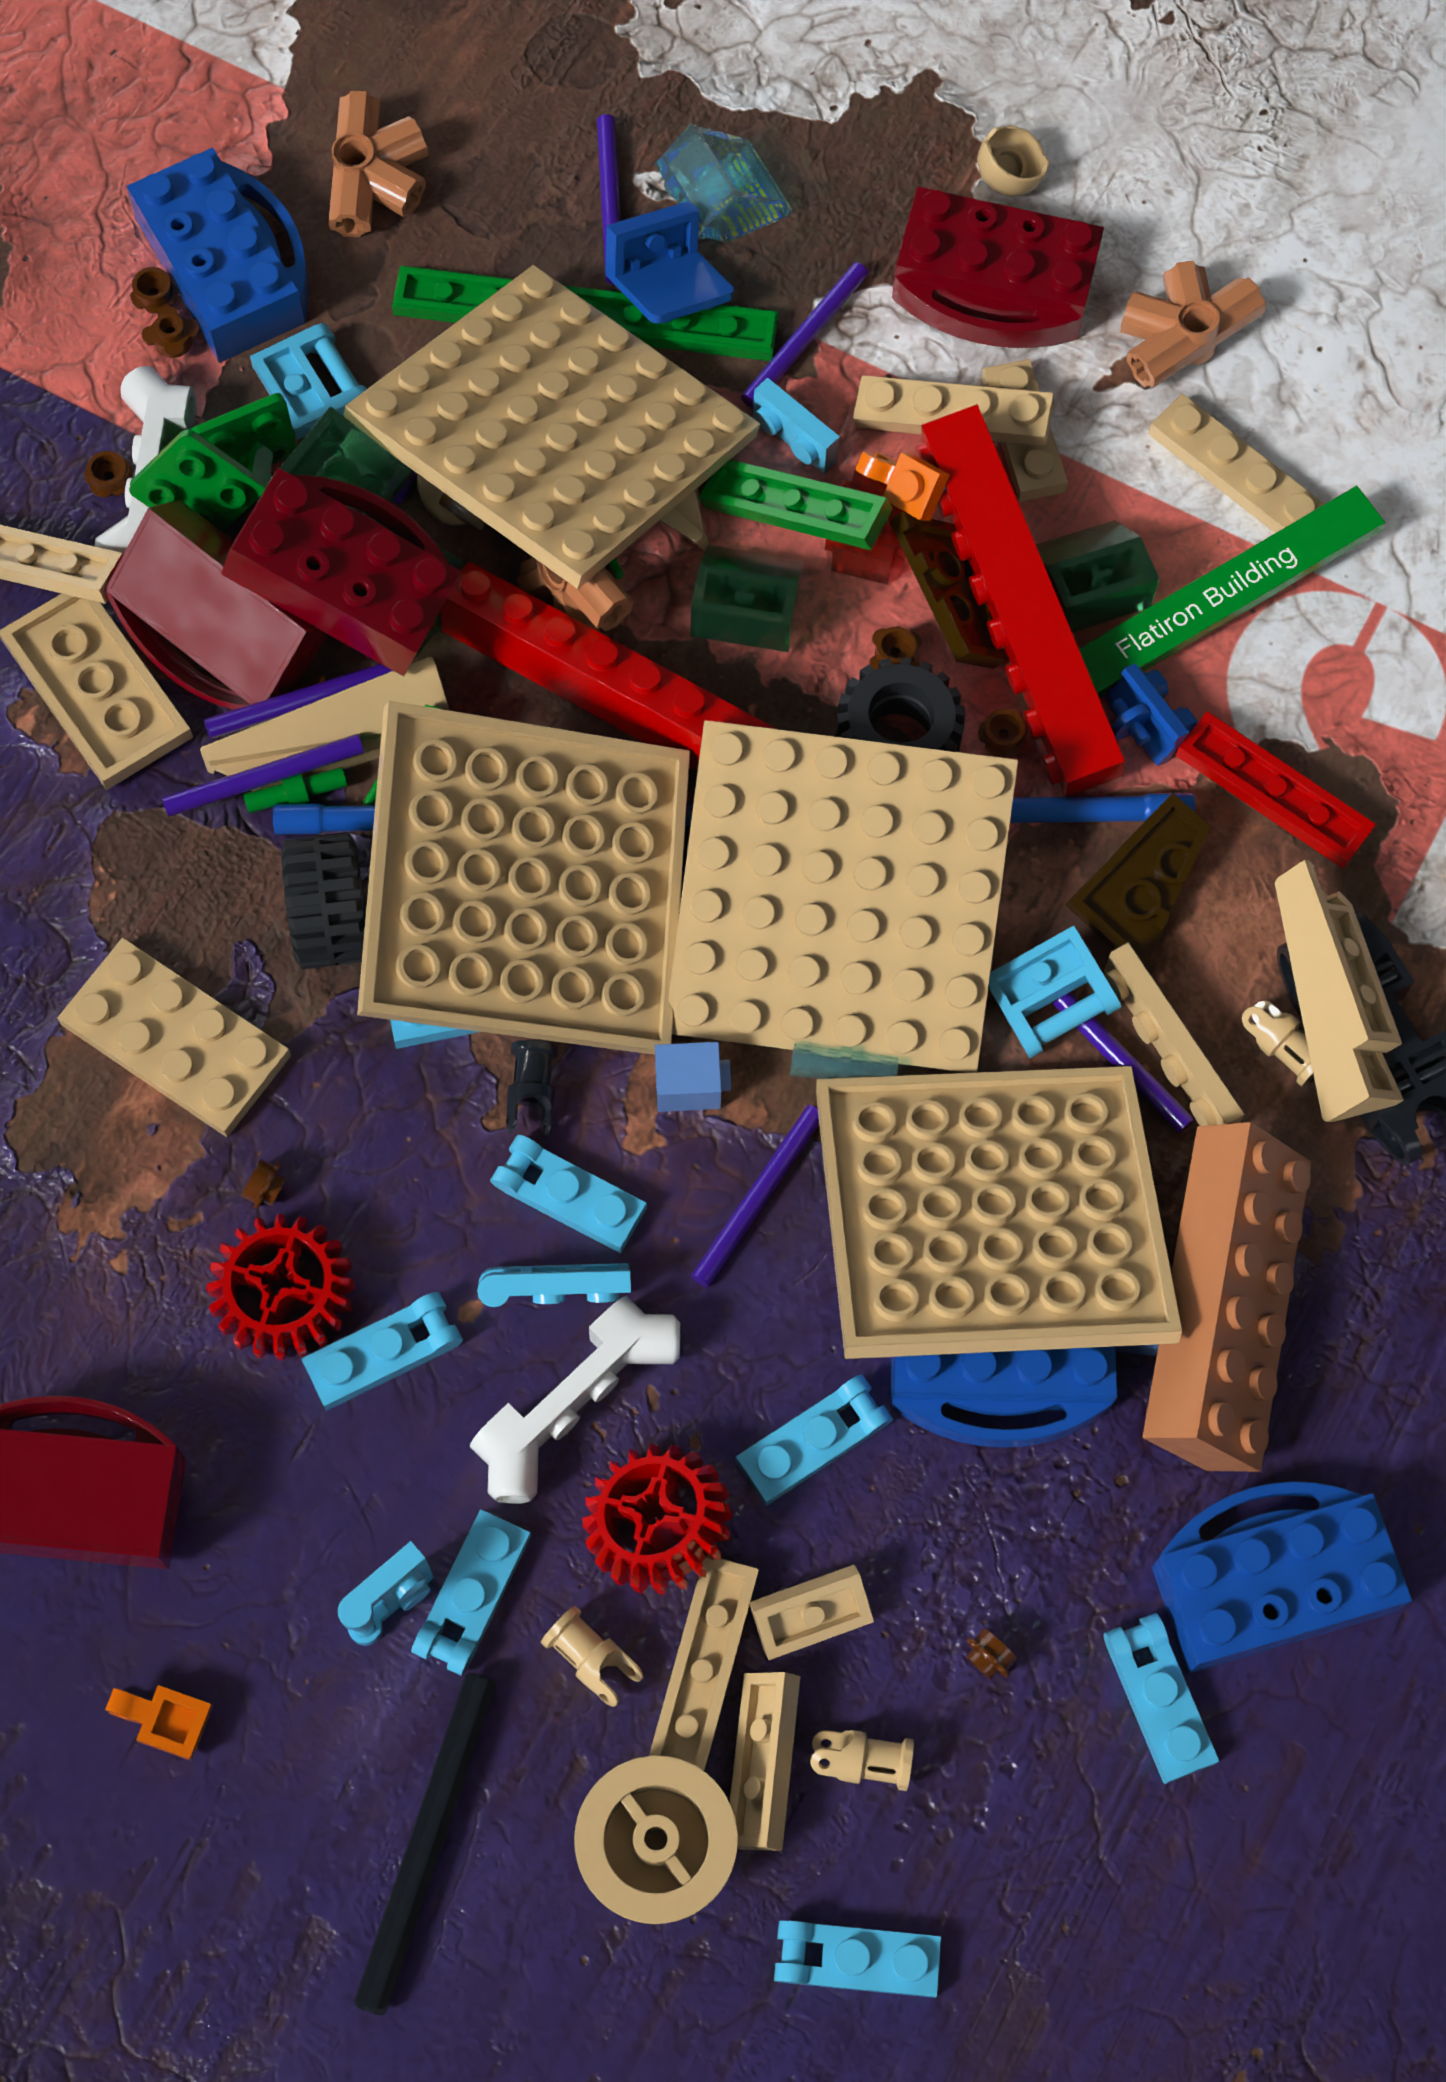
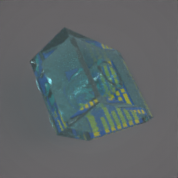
(723, 181)

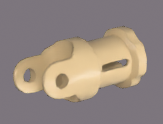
(1280, 1036)
(589, 1653)
(858, 1758)

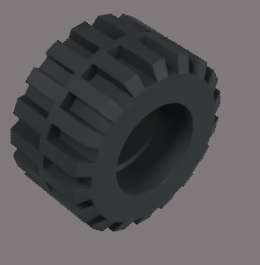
(907, 692)
(324, 899)

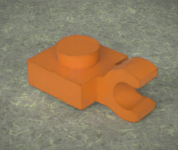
(910, 481)
(168, 1722)

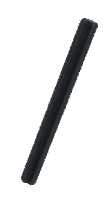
(425, 1844)

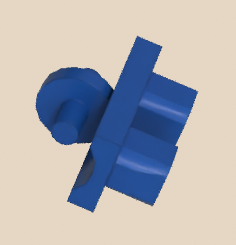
(1146, 716)

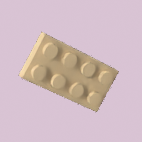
(95, 686)
(174, 1037)

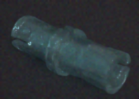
(835, 1063)

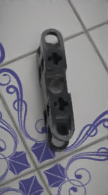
(1415, 1064)

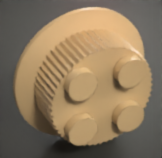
(656, 1839)

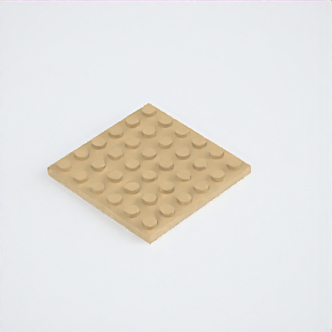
(552, 425)
(523, 880)
(841, 895)
(993, 1213)

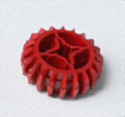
(241, 1271)
(661, 1479)

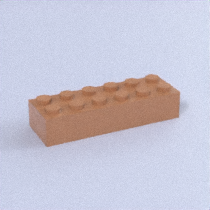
(1231, 1296)

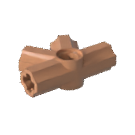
(382, 166)
(1187, 323)
(596, 604)

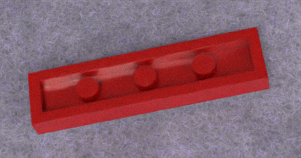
(1275, 790)

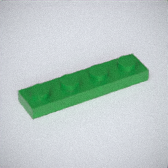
(797, 503)

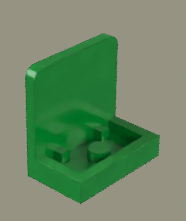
(259, 421)
(204, 478)

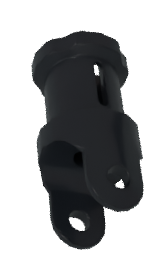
(532, 1082)

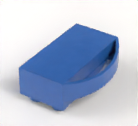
(223, 251)
(1005, 1385)
(1278, 1574)

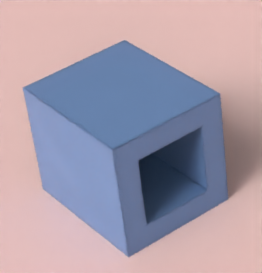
(690, 1076)

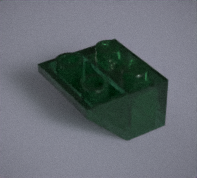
(1100, 574)
(746, 598)

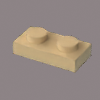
(811, 1612)

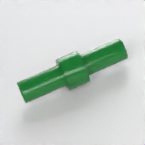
(295, 790)

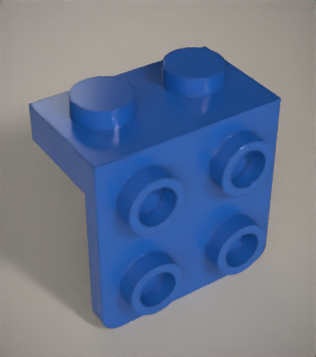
(659, 264)

